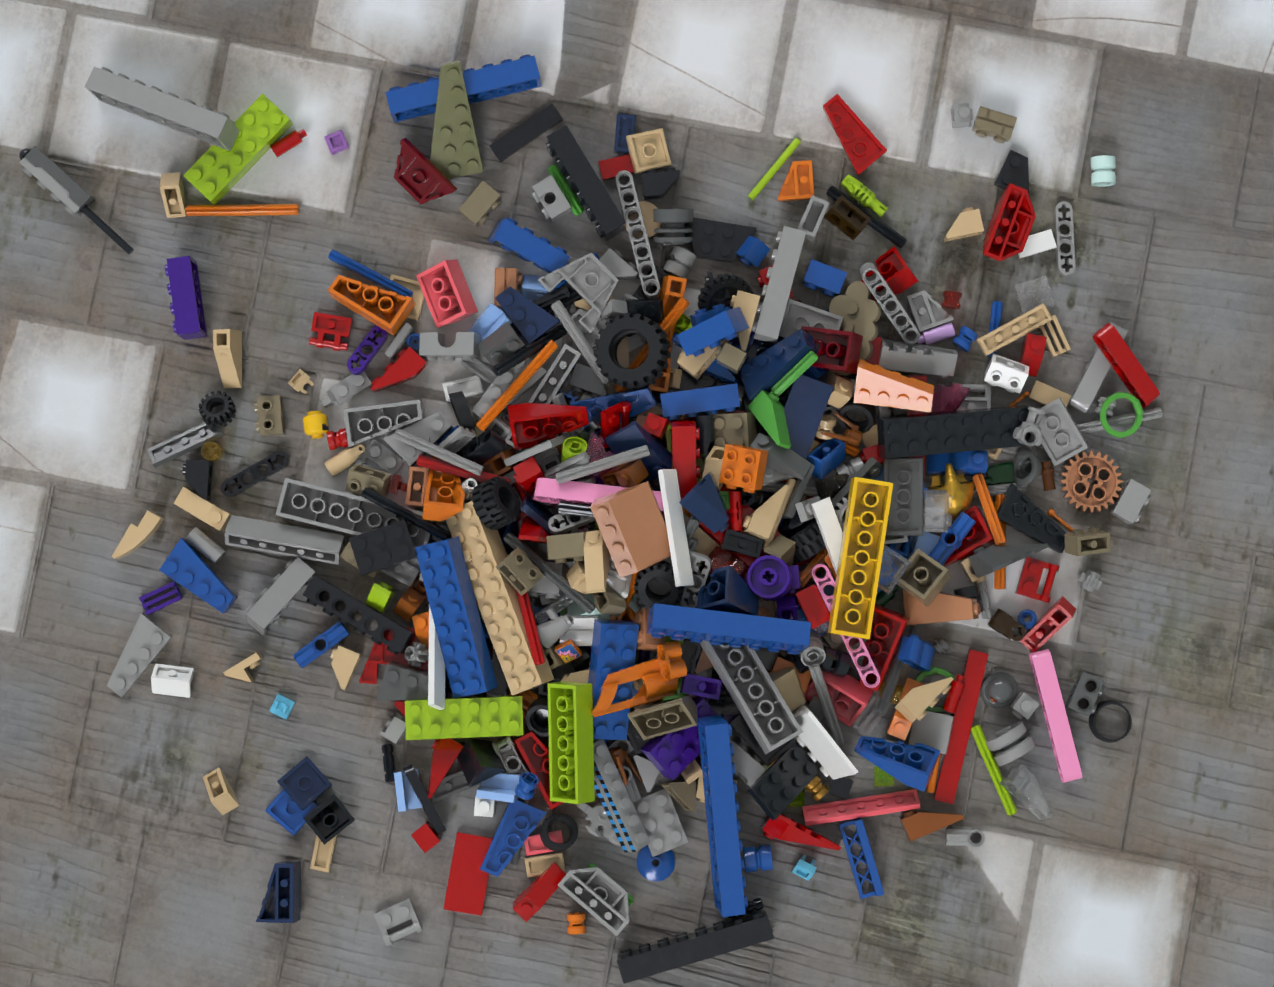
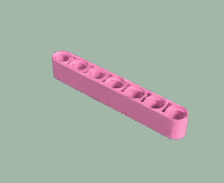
(549, 491)
(854, 652)
(1055, 715)

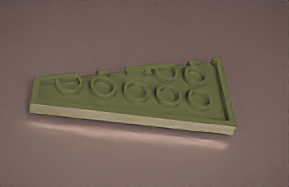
(454, 137)

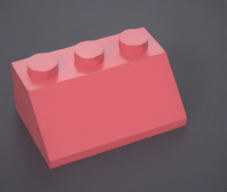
(447, 293)
(846, 694)

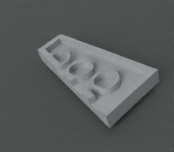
(140, 651)

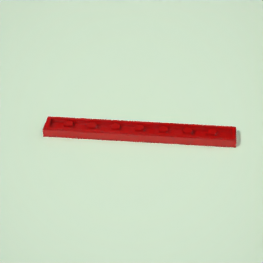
(961, 727)

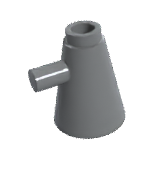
(552, 630)

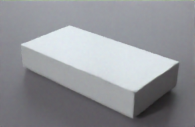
(1038, 243)
(469, 386)

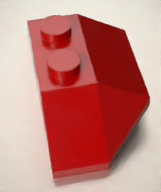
(1009, 224)

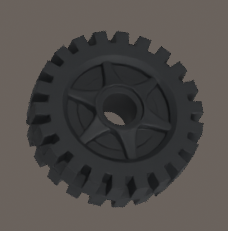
(721, 289)

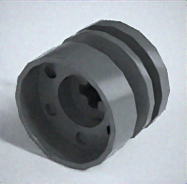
(673, 225)

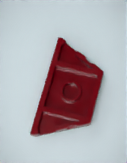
(419, 175)

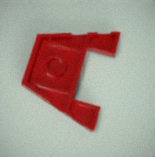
(381, 655)

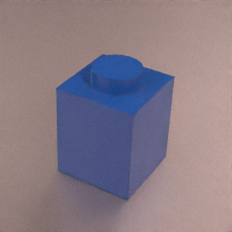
(752, 251)

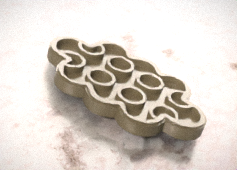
(859, 316)

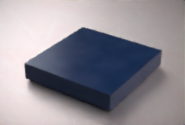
(304, 783)

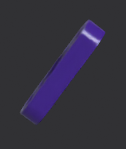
(368, 358)

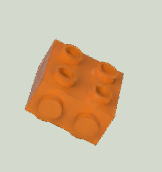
(743, 467)

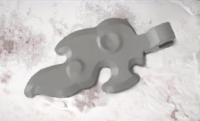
(599, 817)

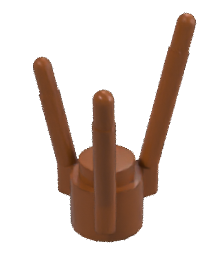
(851, 436)
(618, 756)

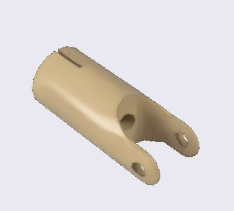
(344, 459)

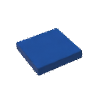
(287, 813)

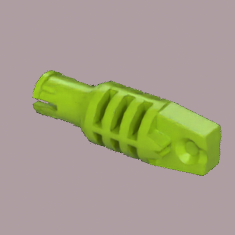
(863, 195)

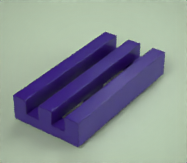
(146, 604)

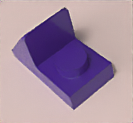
(701, 686)

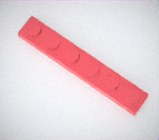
(861, 807)

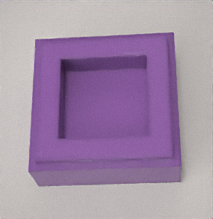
(336, 142)

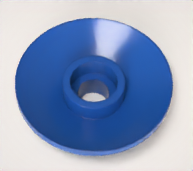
(652, 872)

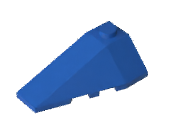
(904, 762)

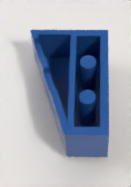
(713, 331)

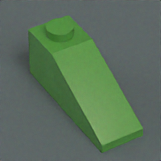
(771, 416)

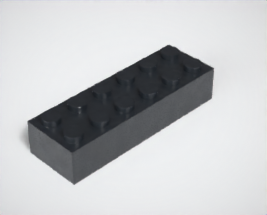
(586, 183)

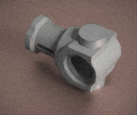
(1031, 426)

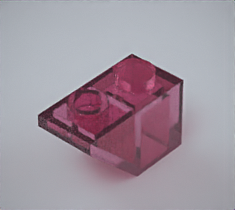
(948, 398)
(597, 451)

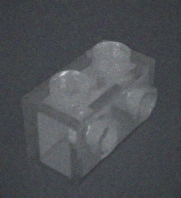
(936, 510)

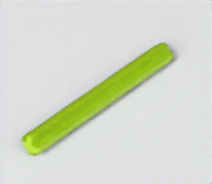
(993, 770)

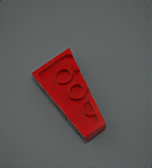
(853, 134)

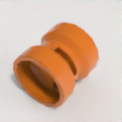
(577, 919)

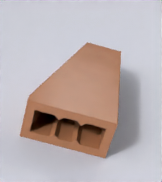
(942, 609)

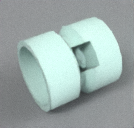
(1103, 169)

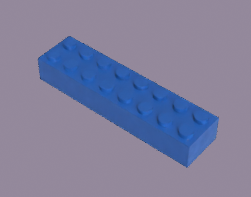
(481, 85)
(456, 617)
(728, 628)

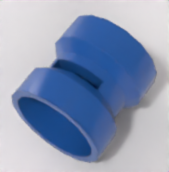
(965, 338)
(527, 785)

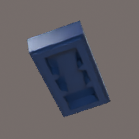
(624, 126)

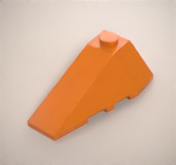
(442, 496)

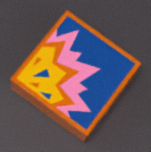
(568, 651)

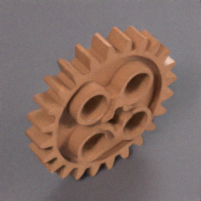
(1108, 486)

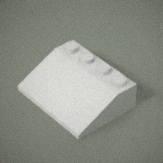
(822, 746)

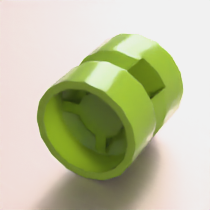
(573, 446)

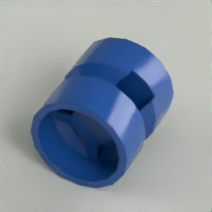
(757, 858)

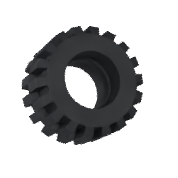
(496, 503)
(808, 541)
(646, 596)

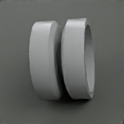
(1010, 743)

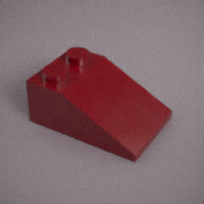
(836, 349)

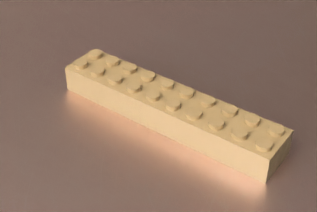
(497, 601)

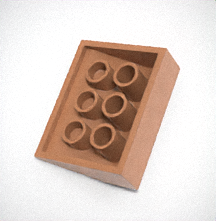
(632, 528)

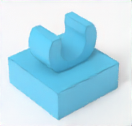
(282, 706)
(804, 869)

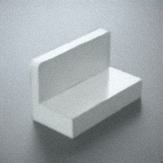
(581, 631)
(172, 680)

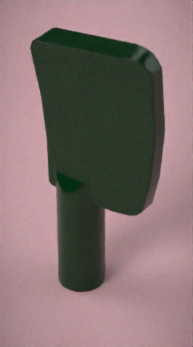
(1000, 474)

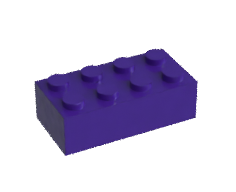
(186, 297)
(676, 750)

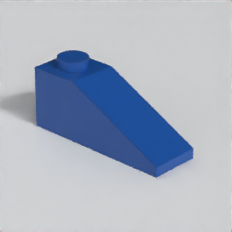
(964, 463)

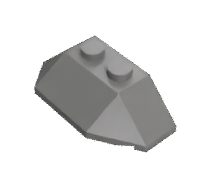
(599, 896)

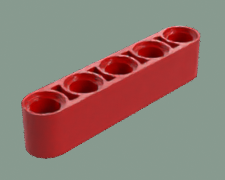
(1126, 364)

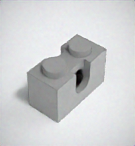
(547, 188)
(813, 216)

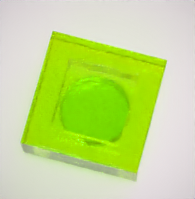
(882, 778)

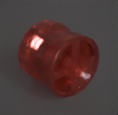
(951, 299)

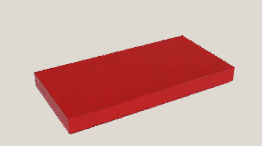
(466, 881)

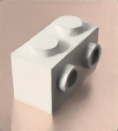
(1006, 374)

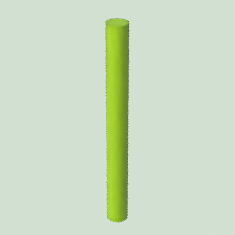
(775, 167)

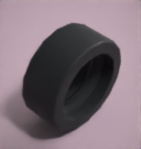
(869, 410)
(532, 724)
(559, 846)

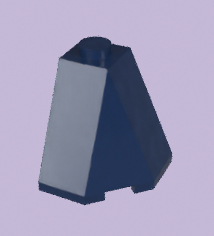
(707, 504)
(728, 593)

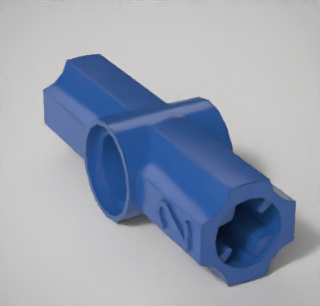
(960, 529)
(331, 637)

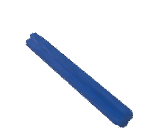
(369, 274)

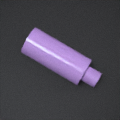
(937, 334)

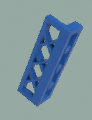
(868, 856)

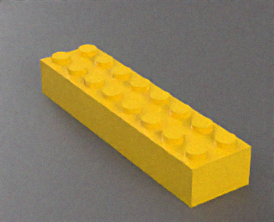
(860, 558)

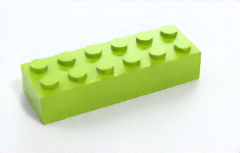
(221, 169)
(465, 718)
(571, 742)

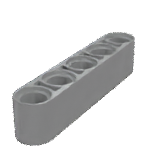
(887, 295)
(1092, 377)

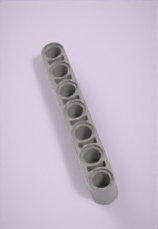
(638, 226)

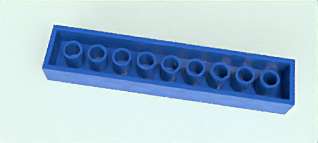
(721, 815)

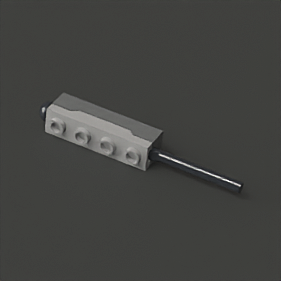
(65, 189)

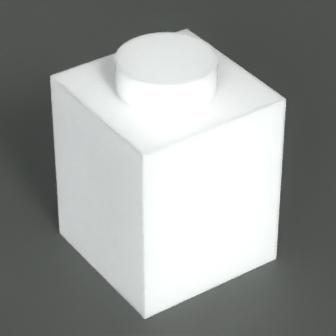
(484, 807)

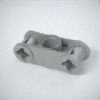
(507, 753)

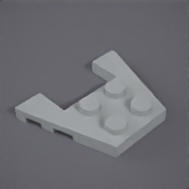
(590, 281)

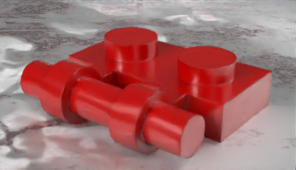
(330, 325)

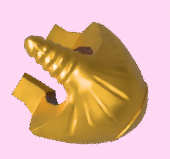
(957, 487)

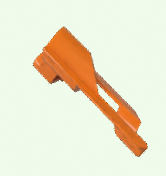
(658, 675)

